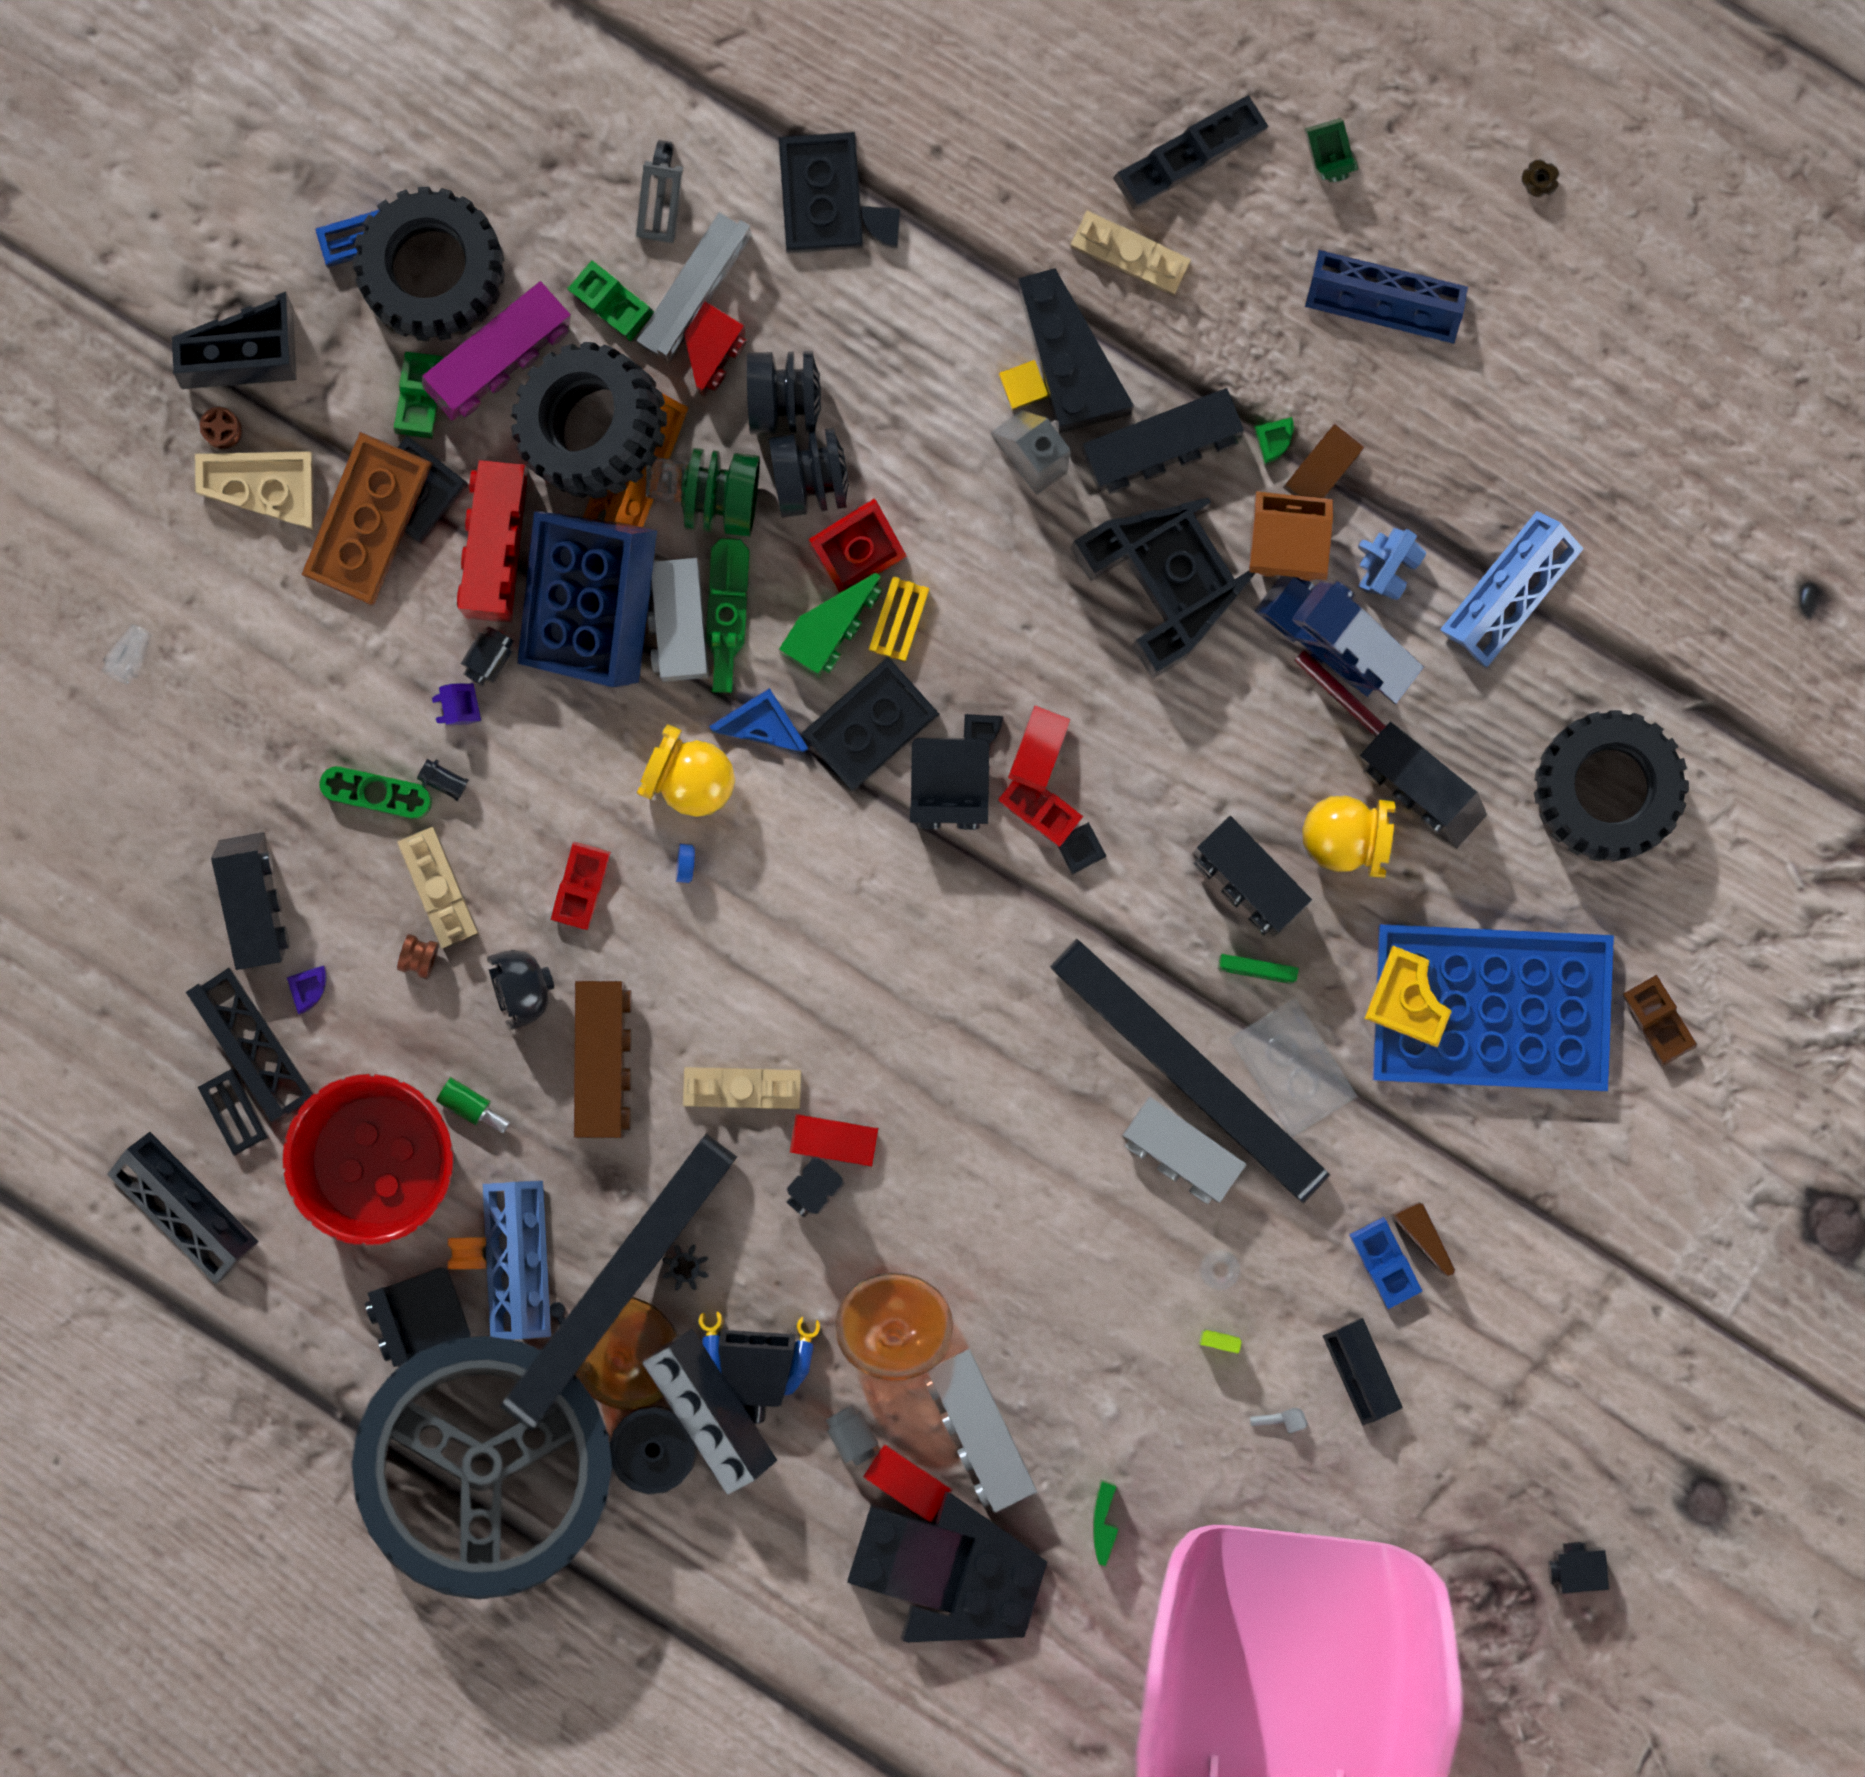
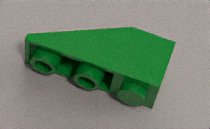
(821, 631)

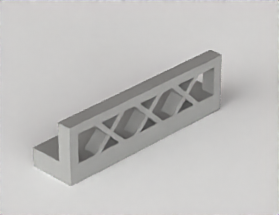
(694, 285)

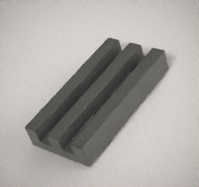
(663, 172)

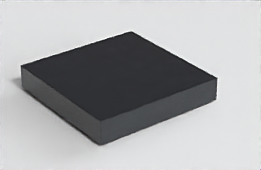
(437, 495)

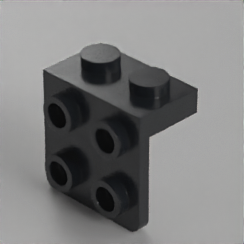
(949, 782)
(417, 1315)

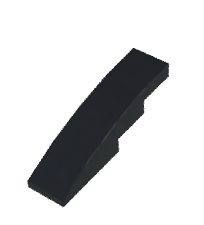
(1190, 152)

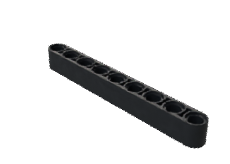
(1190, 1071)
(618, 1282)

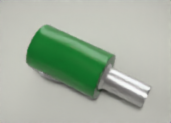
(469, 1105)

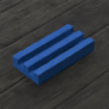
(337, 227)

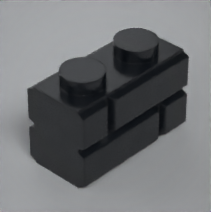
(811, 1191)

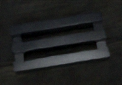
(249, 1141)

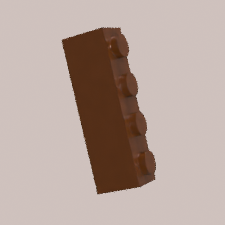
(600, 1059)

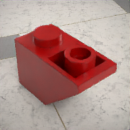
(710, 344)

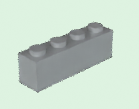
(981, 1430)

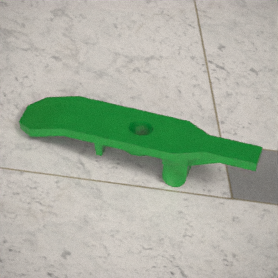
(727, 590)

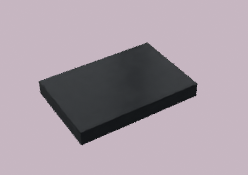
(820, 192)
(870, 724)

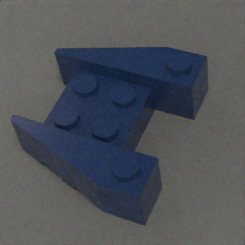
(1340, 635)

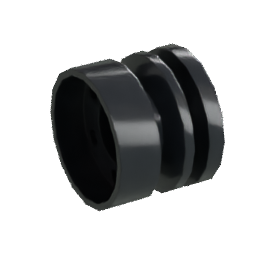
(782, 392)
(808, 472)

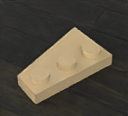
(260, 482)

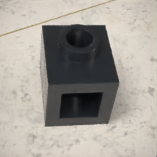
(1579, 1568)

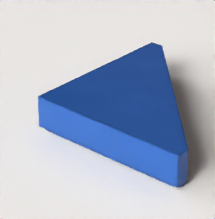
(761, 722)

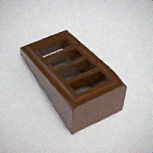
(1420, 1229)

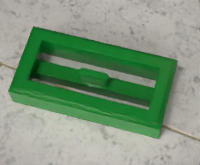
(1257, 969)

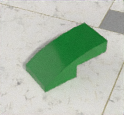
(610, 300)
(415, 407)
(1103, 1533)

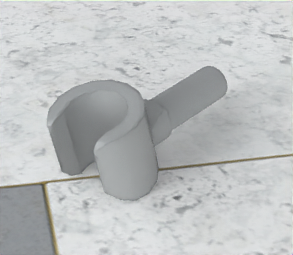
(1293, 1419)

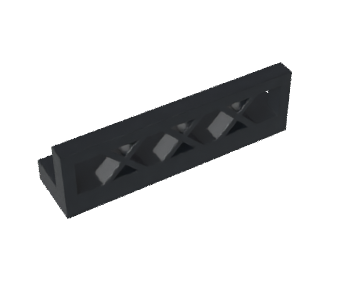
(238, 1053)
(185, 1202)

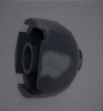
(520, 986)

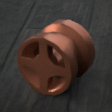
(215, 423)
(417, 956)

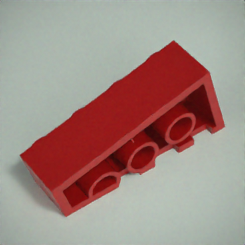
(493, 541)

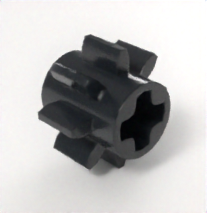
(675, 1262)

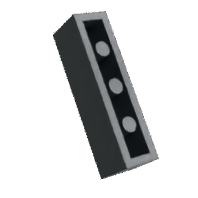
(1162, 441)
(710, 1411)

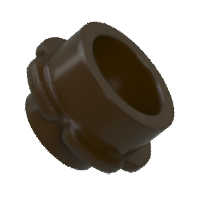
(1538, 188)

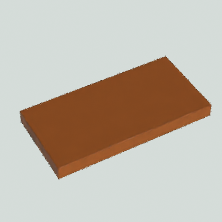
(367, 518)

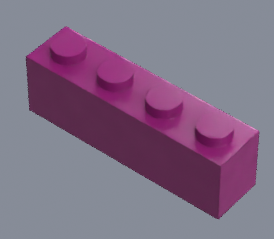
(497, 351)

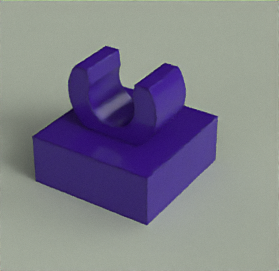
(458, 704)

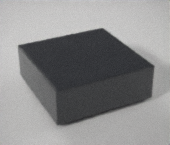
(1081, 849)

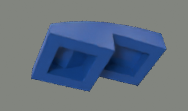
(1385, 1263)

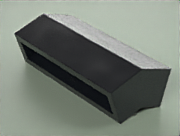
(1362, 1371)

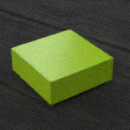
(1220, 1341)

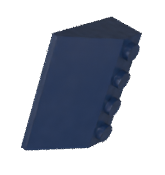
(587, 598)

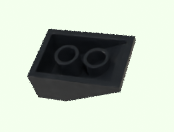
(909, 1559)

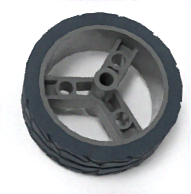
(397, 1417)

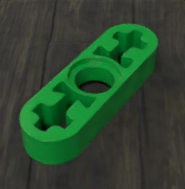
(349, 776)

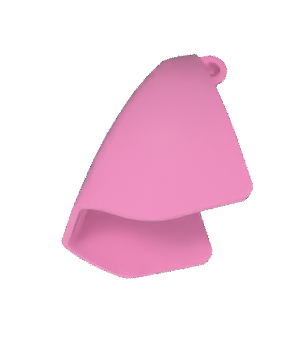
(1299, 1660)

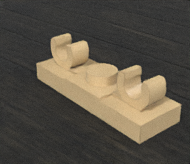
(1130, 253)
(437, 887)
(742, 1088)

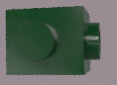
(1330, 150)

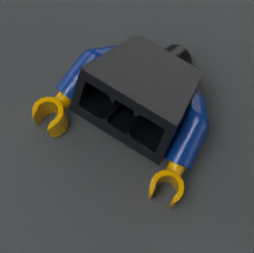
(759, 1364)

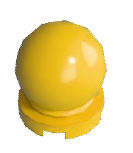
(690, 775)
(1346, 834)

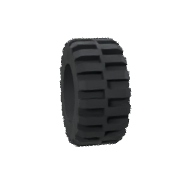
(415, 215)
(552, 395)
(1651, 752)

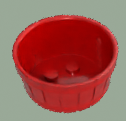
(367, 1159)

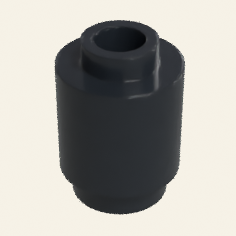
(487, 656)

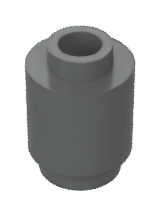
(852, 1435)

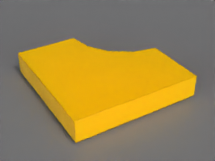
(1405, 999)

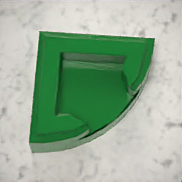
(1274, 439)

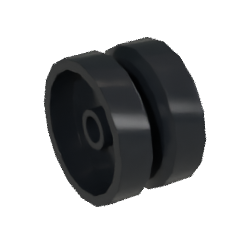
(630, 1454)

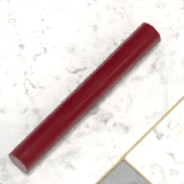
(1339, 693)

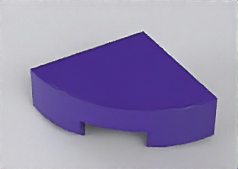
(308, 988)

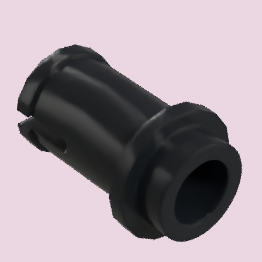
(442, 779)

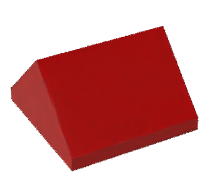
(857, 546)

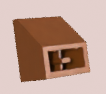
(1290, 536)

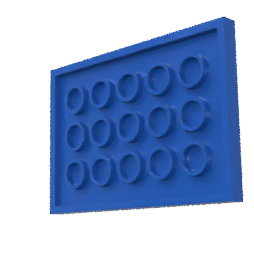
(1521, 1005)

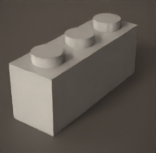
(678, 621)
(1182, 1151)

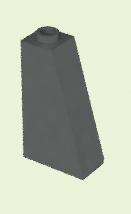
(1034, 449)

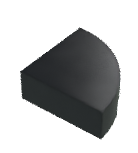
(663, 153)
(882, 224)
(982, 726)

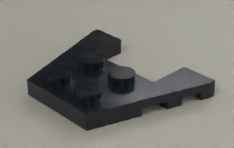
(995, 1585)

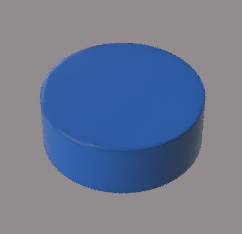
(685, 863)

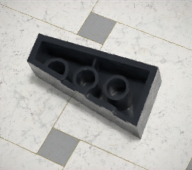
(1072, 363)

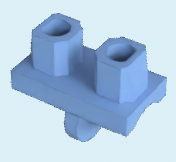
(1384, 558)

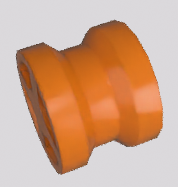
(467, 1253)

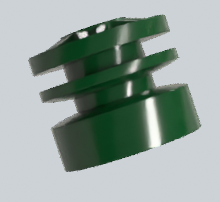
(721, 492)

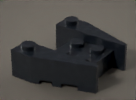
(1176, 571)

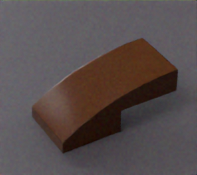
(1324, 464)
(1659, 1020)

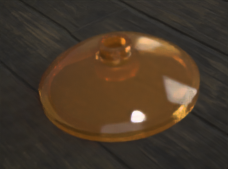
(894, 1307)
(632, 1339)

